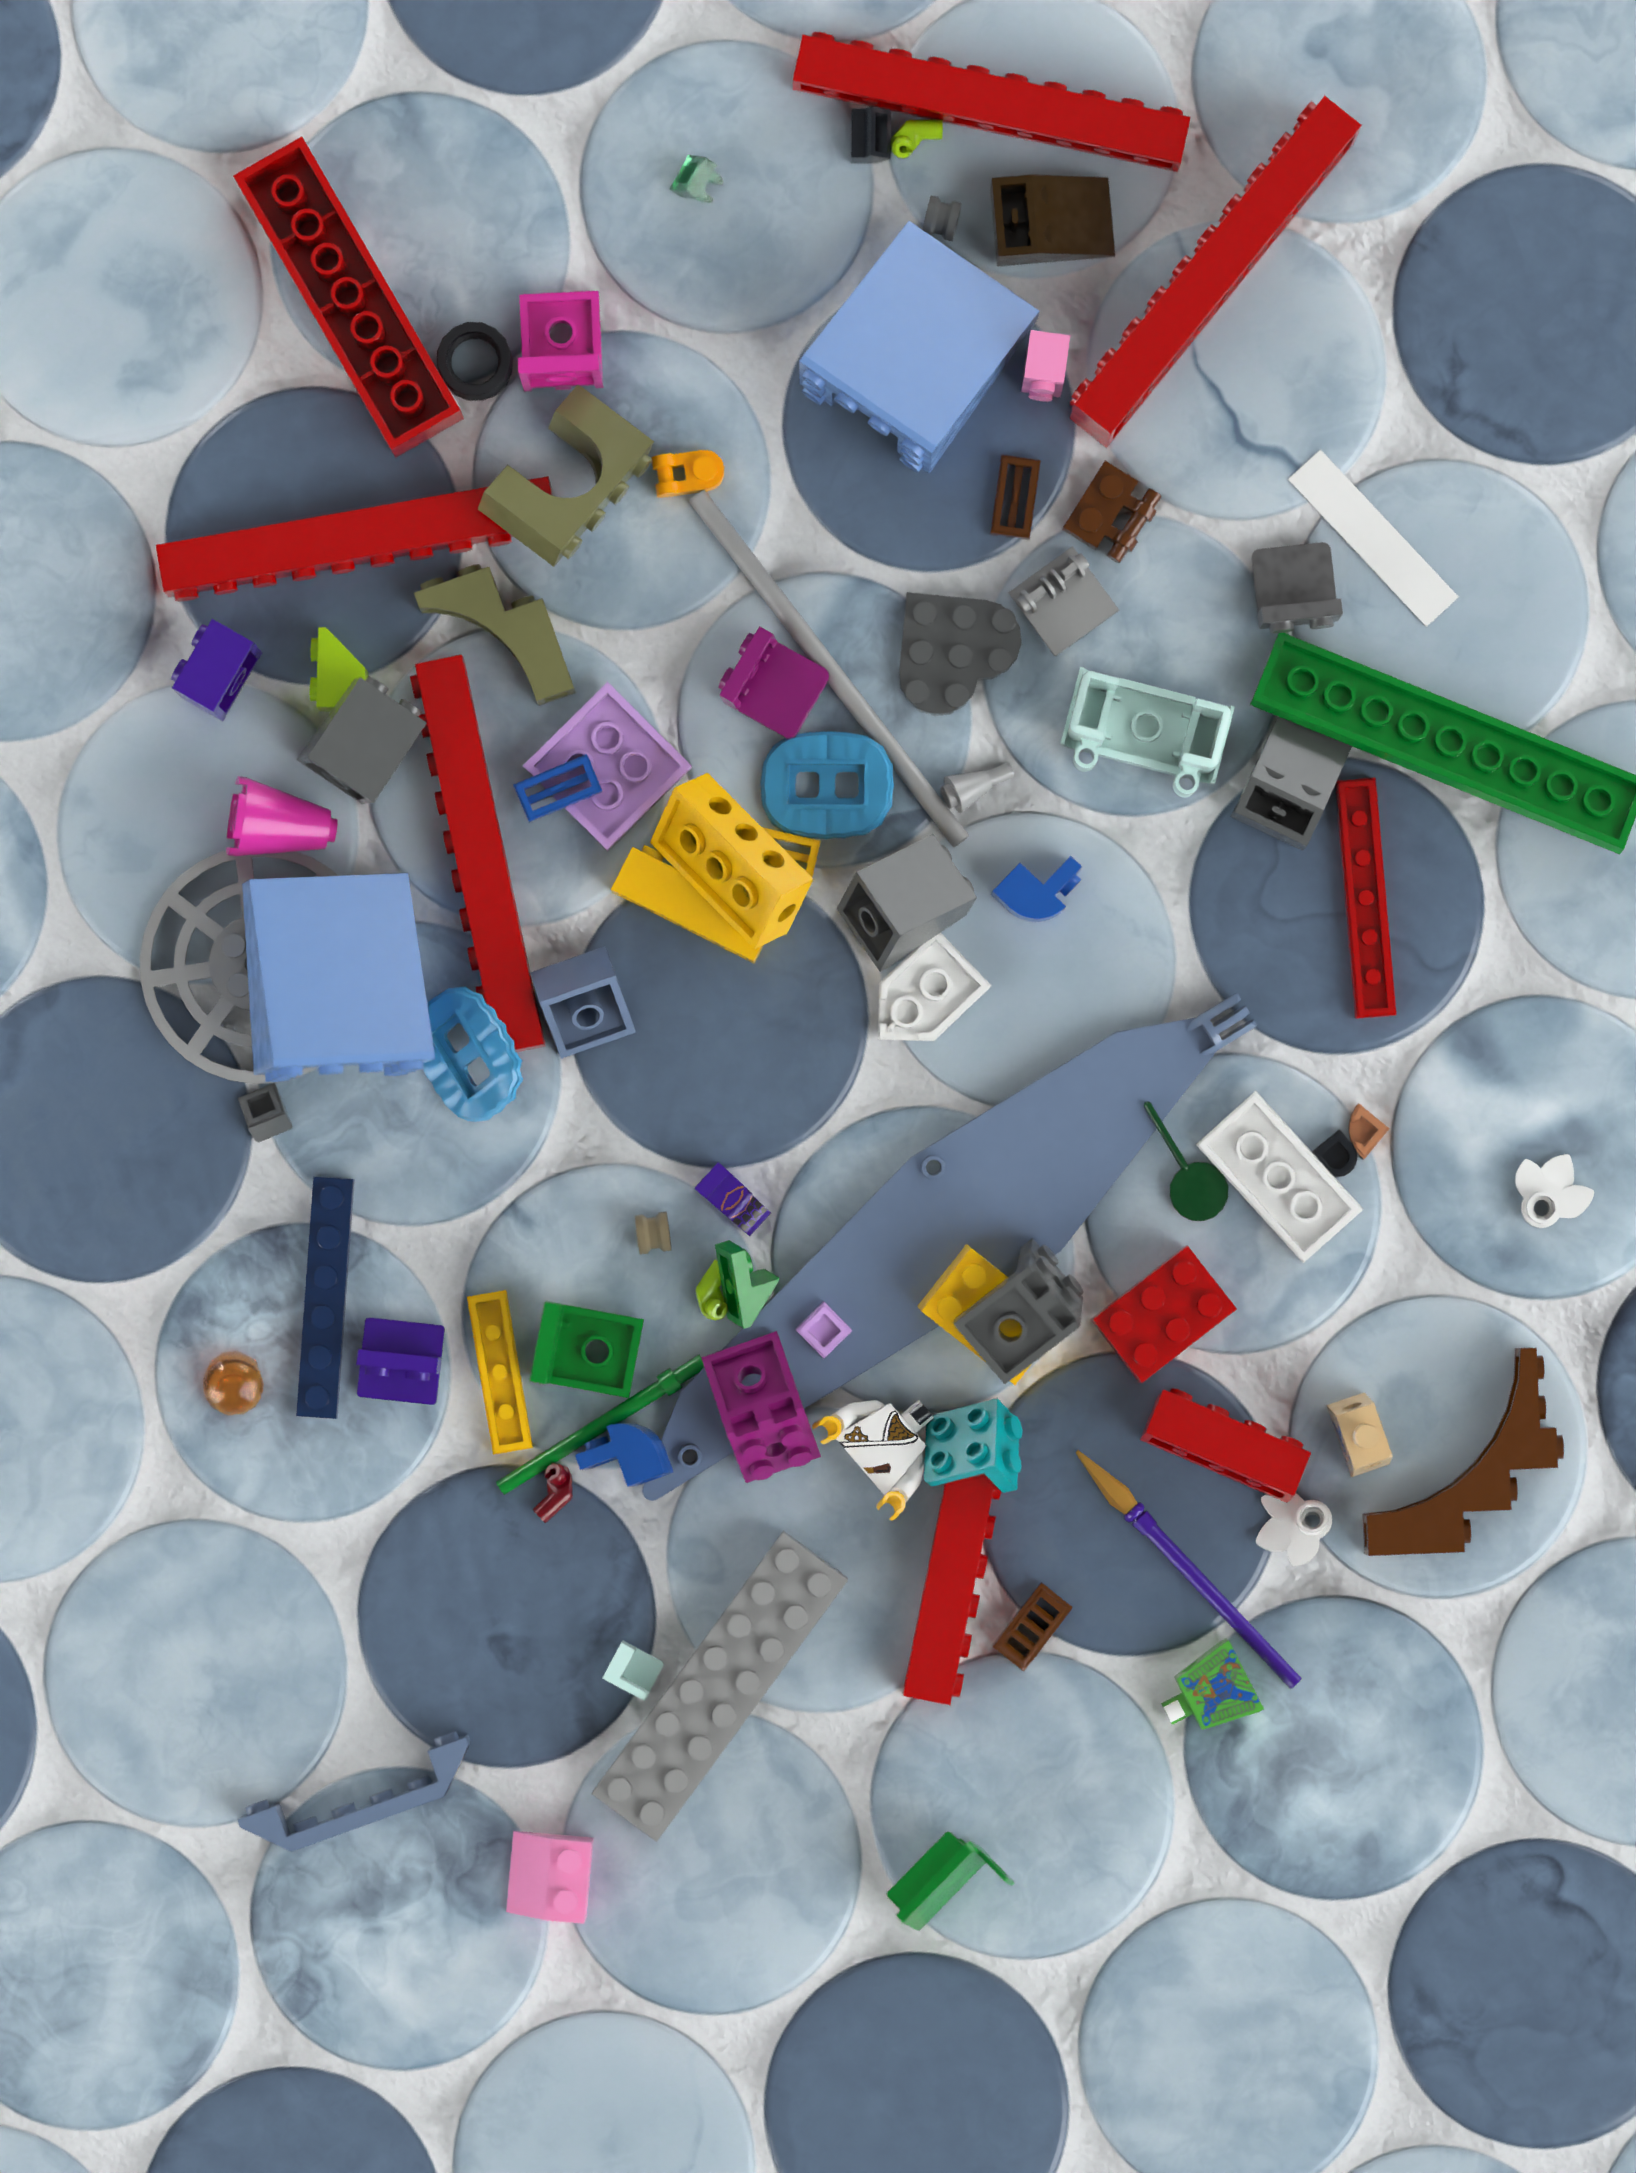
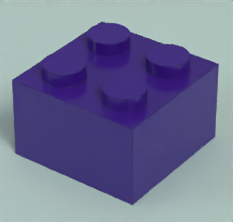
(215, 669)

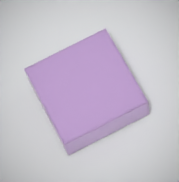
(823, 1329)

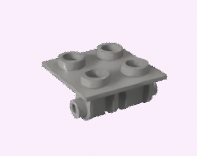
(1063, 601)

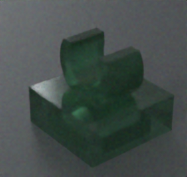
(694, 177)

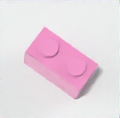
(1045, 365)

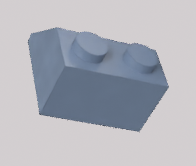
(582, 1002)

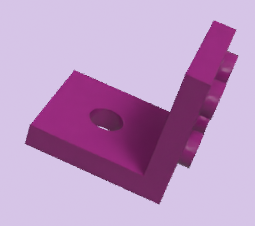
(764, 1419)

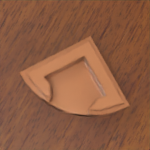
(1365, 1130)

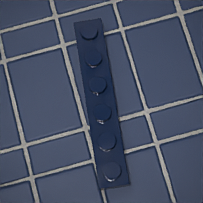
(325, 1297)

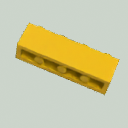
(670, 896)

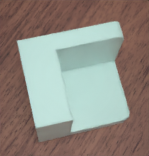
(633, 1670)

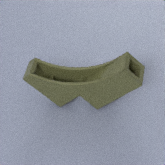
(522, 630)

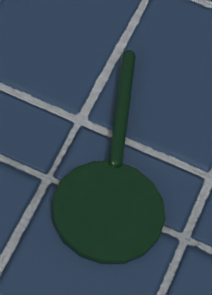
(1198, 1187)

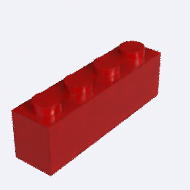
(1226, 1445)

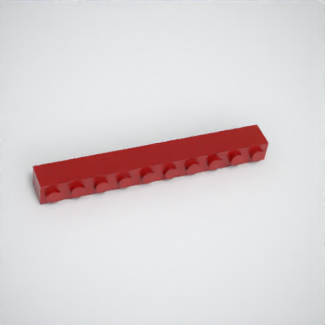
(991, 102)
(329, 542)
(478, 847)

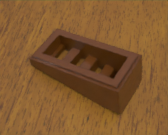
(1010, 1652)

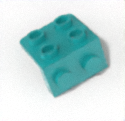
(973, 1443)

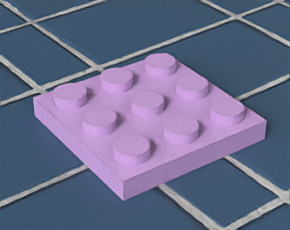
(628, 760)

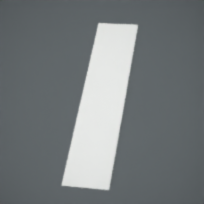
(1373, 538)

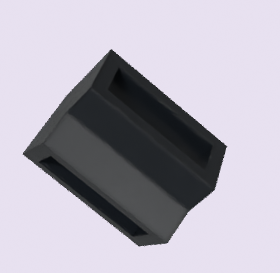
(870, 135)

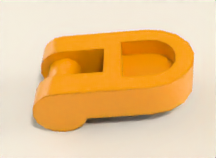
(702, 469)

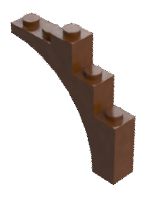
(1486, 1485)

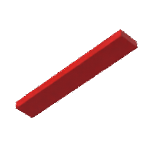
(1365, 898)

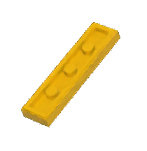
(499, 1372)

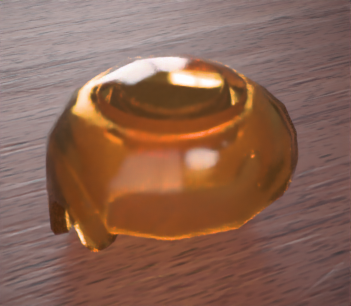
(233, 1383)

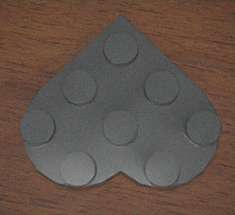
(951, 647)

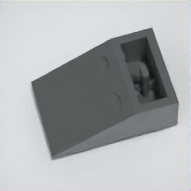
(1291, 783)

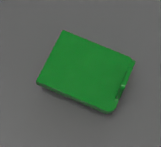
(938, 1878)

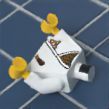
(883, 1445)

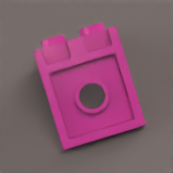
(564, 364)

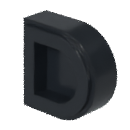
(1337, 1154)

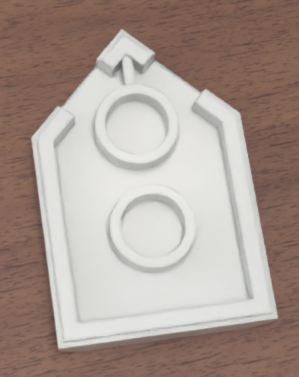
(927, 992)

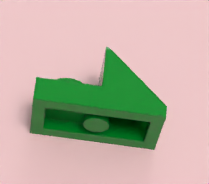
(742, 1289)

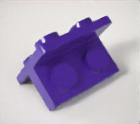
(400, 1361)

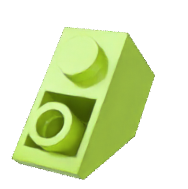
(334, 670)

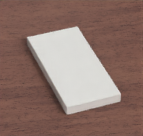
(1279, 1176)

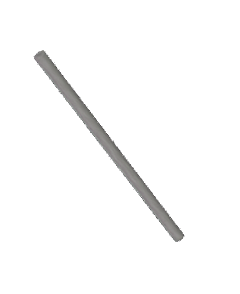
(837, 678)

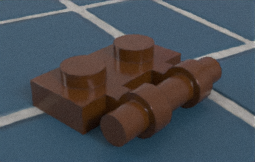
(1101, 505)

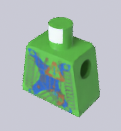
(1213, 1689)

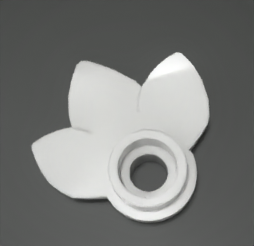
(1555, 1187)
(1288, 1530)

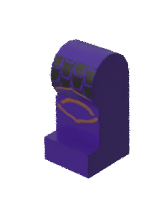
(732, 1199)

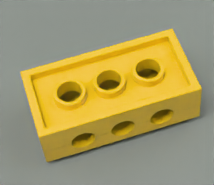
(731, 860)

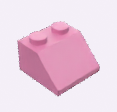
(550, 1876)

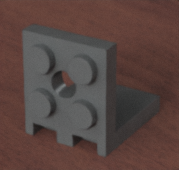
(1036, 1297)

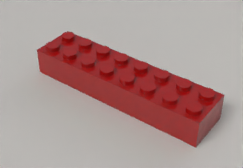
(348, 297)

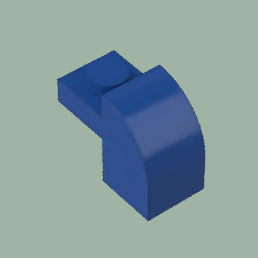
(1029, 898)
(637, 1450)

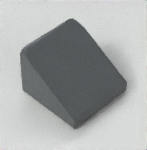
(265, 1113)

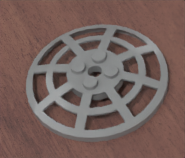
(225, 967)

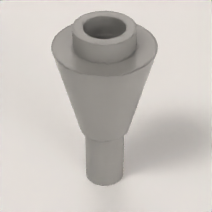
(966, 788)

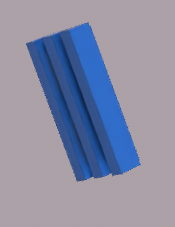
(526, 802)

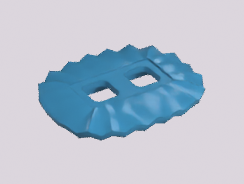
(827, 814)
(486, 1040)

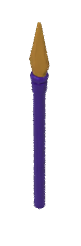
(1122, 1499)

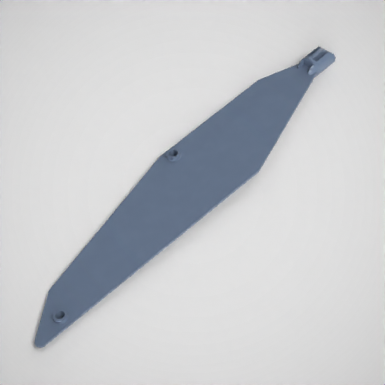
(1002, 1179)

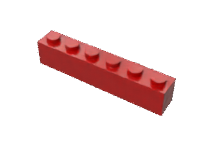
(949, 1589)

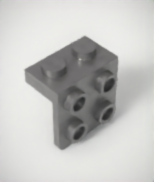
(1295, 587)

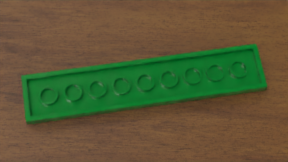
(1448, 742)

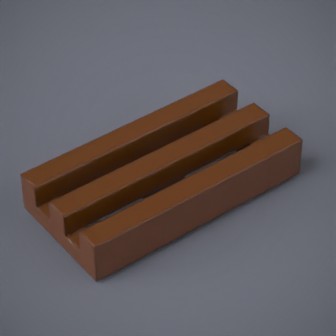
(1010, 531)

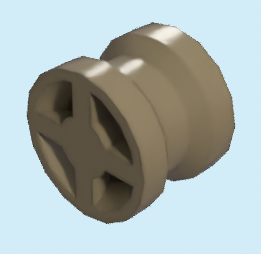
(653, 1233)

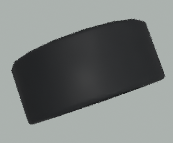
(468, 331)

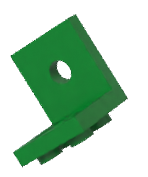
(562, 1349)

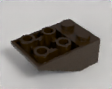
(1051, 219)

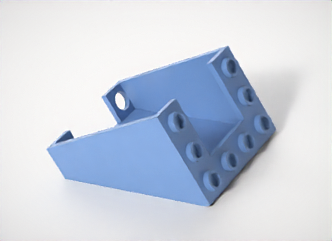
(917, 345)
(335, 976)

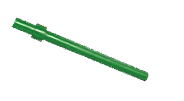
(667, 1382)

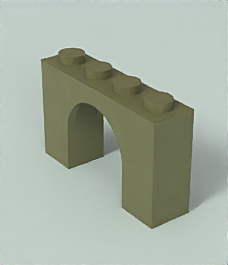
(554, 523)

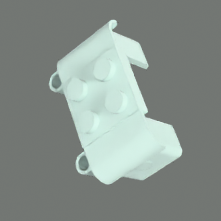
(1146, 728)

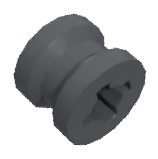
(941, 218)

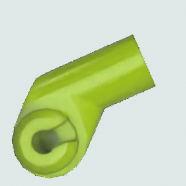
(912, 133)
(710, 1295)

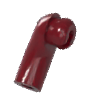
(558, 1489)

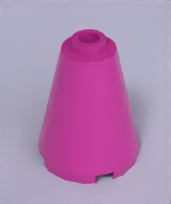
(276, 822)

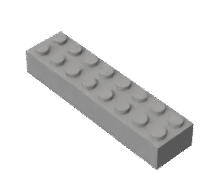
(719, 1686)

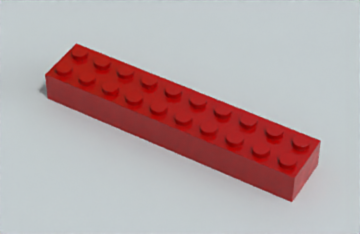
(1215, 271)

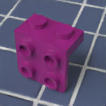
(773, 684)

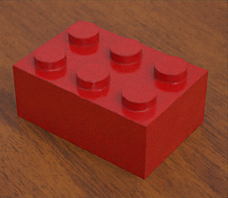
(1163, 1314)

